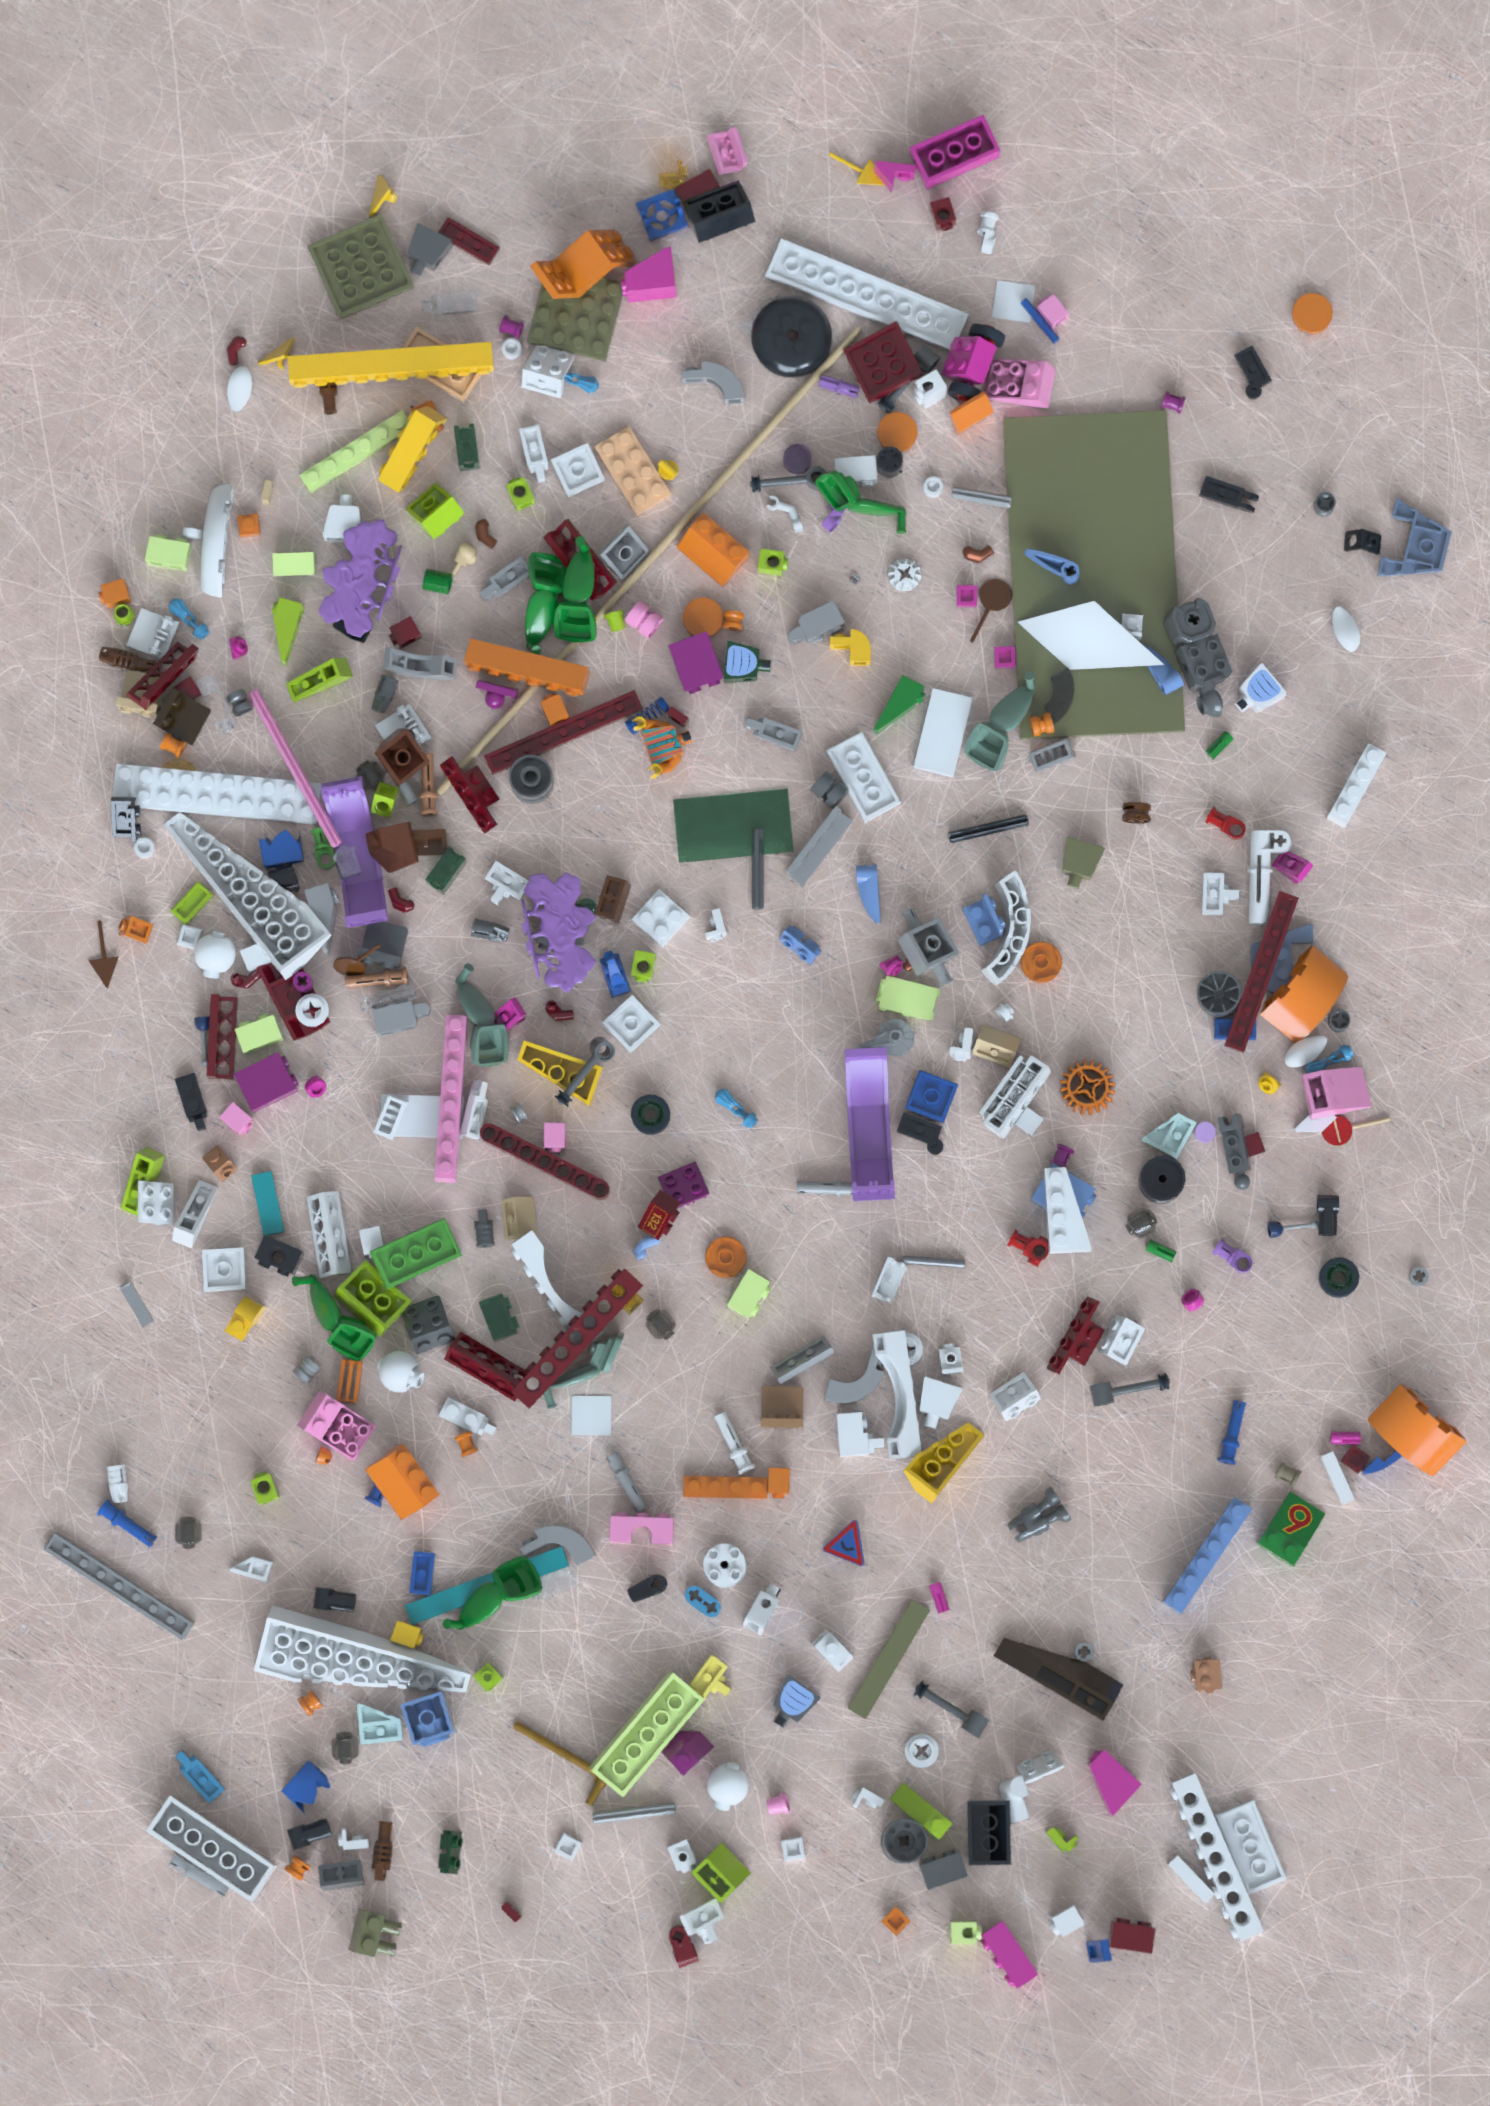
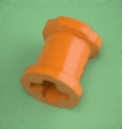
(173, 745)
(466, 1444)

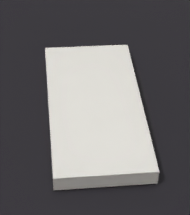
(943, 732)
(863, 777)
(419, 1118)
(1250, 1847)

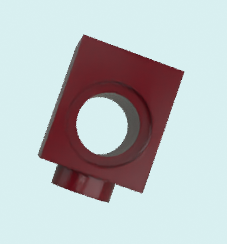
(939, 206)
(404, 633)

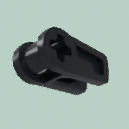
(645, 1590)

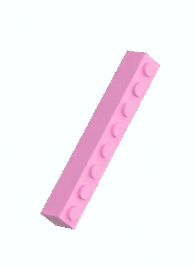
(451, 1099)

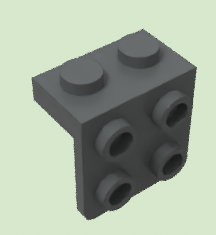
(392, 942)
(427, 1324)

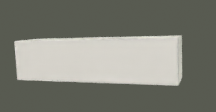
(1337, 1478)
(1190, 1878)

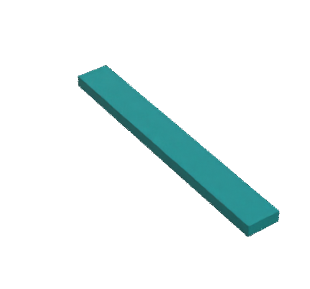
(458, 1595)

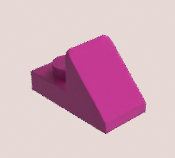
(888, 171)
(1292, 866)
(510, 1014)

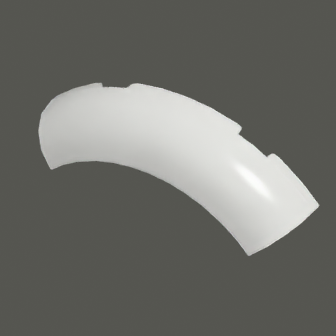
(215, 540)
(1016, 928)

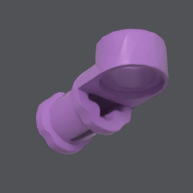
(832, 519)
(1232, 1256)

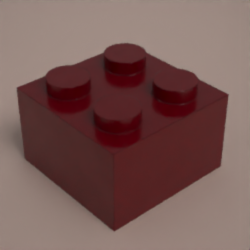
(1131, 1936)

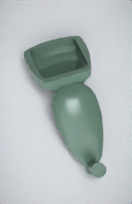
(989, 741)
(488, 1040)
(603, 1356)

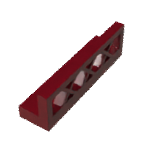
(566, 549)
(165, 678)
(213, 1041)
(485, 1368)

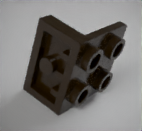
(182, 717)

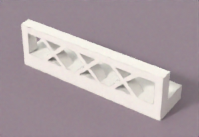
(332, 1233)

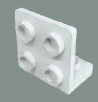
(546, 370)

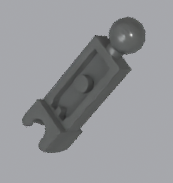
(1235, 1149)

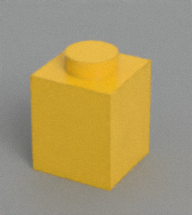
(407, 1635)

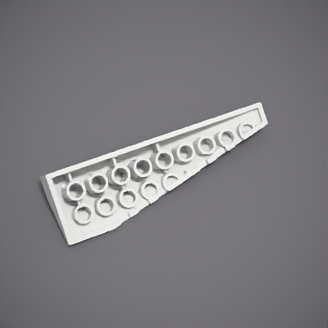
(270, 914)
(324, 1651)

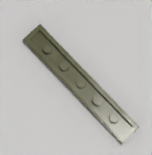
(888, 1659)

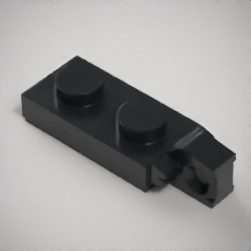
(192, 1100)

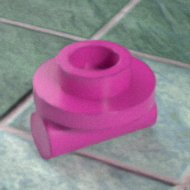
(238, 647)
(892, 965)

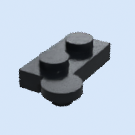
(1253, 371)
(922, 1131)

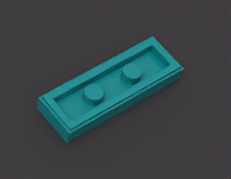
(267, 1203)

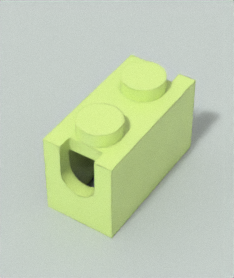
(168, 553)
(259, 1033)
(749, 1294)
(964, 1932)

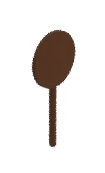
(994, 596)
(351, 966)

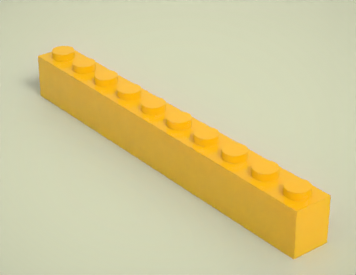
(390, 363)

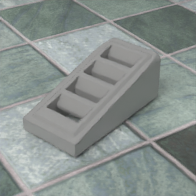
(1069, 749)

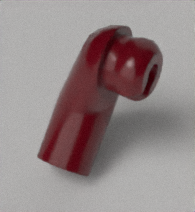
(233, 347)

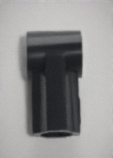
(1328, 1209)
(329, 1599)
(306, 1834)

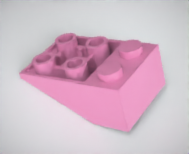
(1020, 382)
(1335, 1091)
(336, 1425)

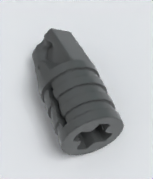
(384, 693)
(489, 930)
(484, 1230)

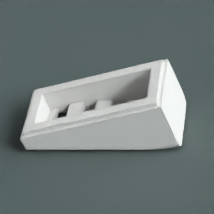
(398, 1099)

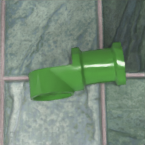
(322, 848)

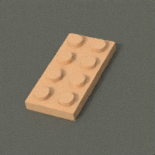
(454, 385)
(632, 471)

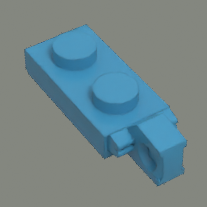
(199, 1777)

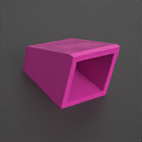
(650, 278)
(1112, 1780)

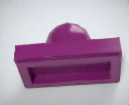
(495, 696)

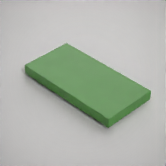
(415, 1253)

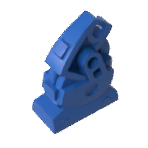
(614, 974)

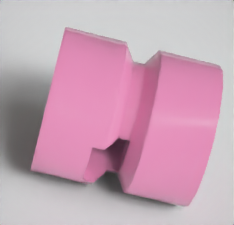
(646, 621)

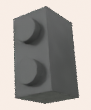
(943, 1870)

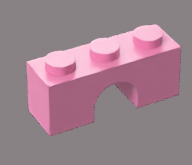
(622, 1527)

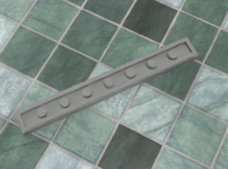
(119, 1586)

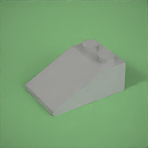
(323, 902)

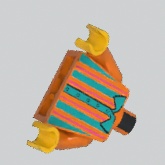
(662, 744)

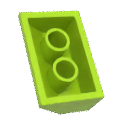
(370, 1301)

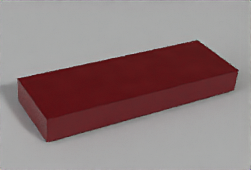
(469, 241)

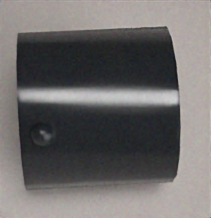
(889, 462)
(285, 878)

